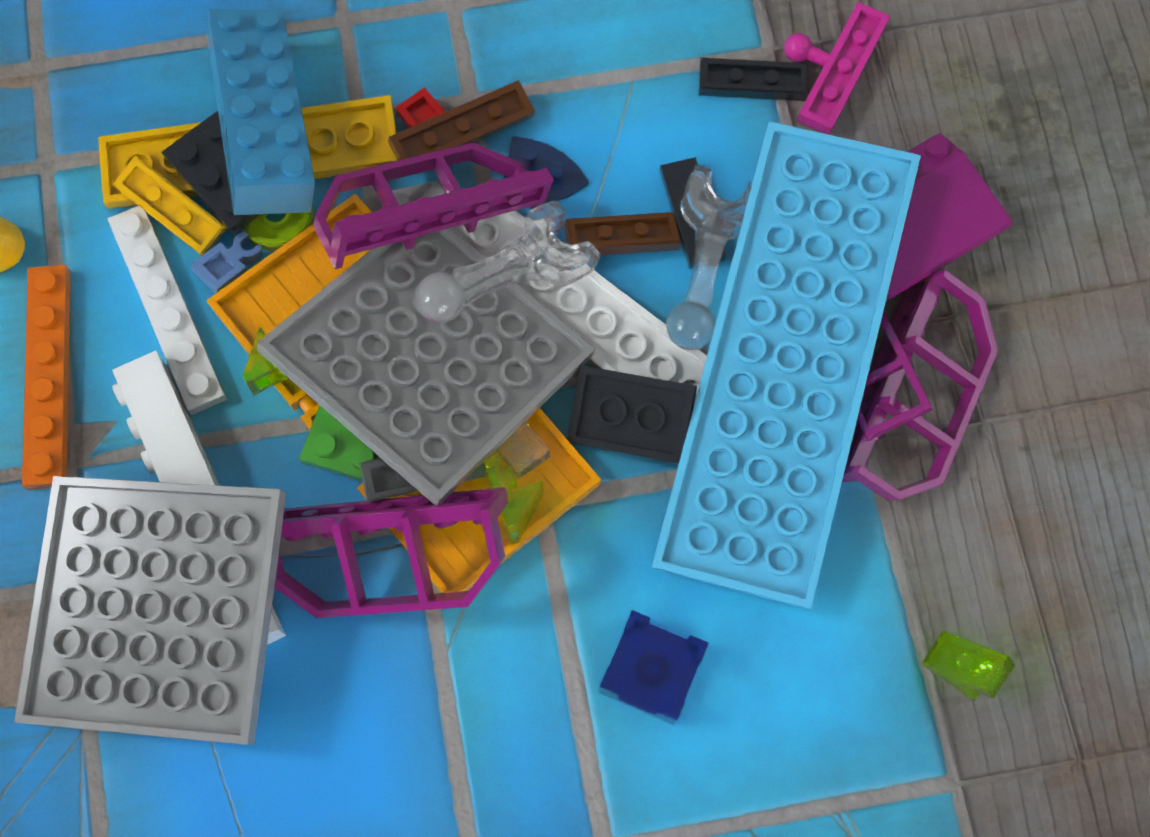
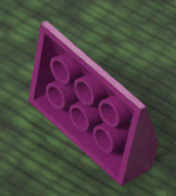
(946, 214)

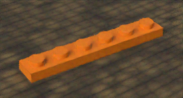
(46, 376)

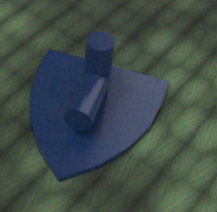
(539, 155)

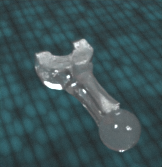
(714, 222)
(531, 257)

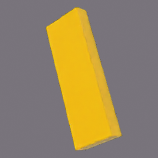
(169, 205)

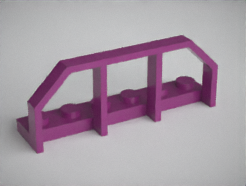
(427, 214)
(881, 396)
(406, 515)

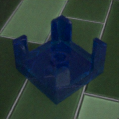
(652, 669)

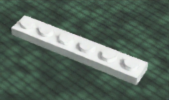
(167, 310)

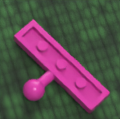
(840, 67)

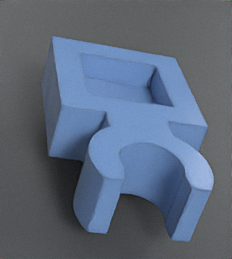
(224, 265)

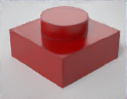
(418, 108)

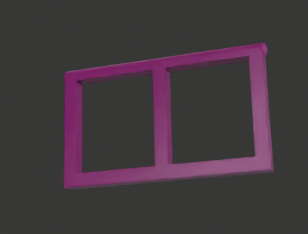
(902, 362)

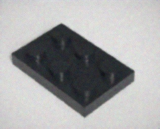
(202, 165)
(631, 413)

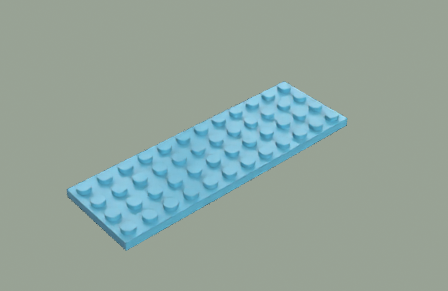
(787, 365)

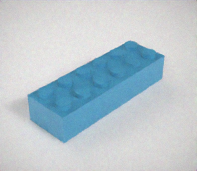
(259, 112)

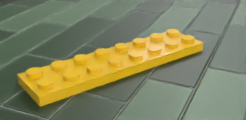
(338, 135)

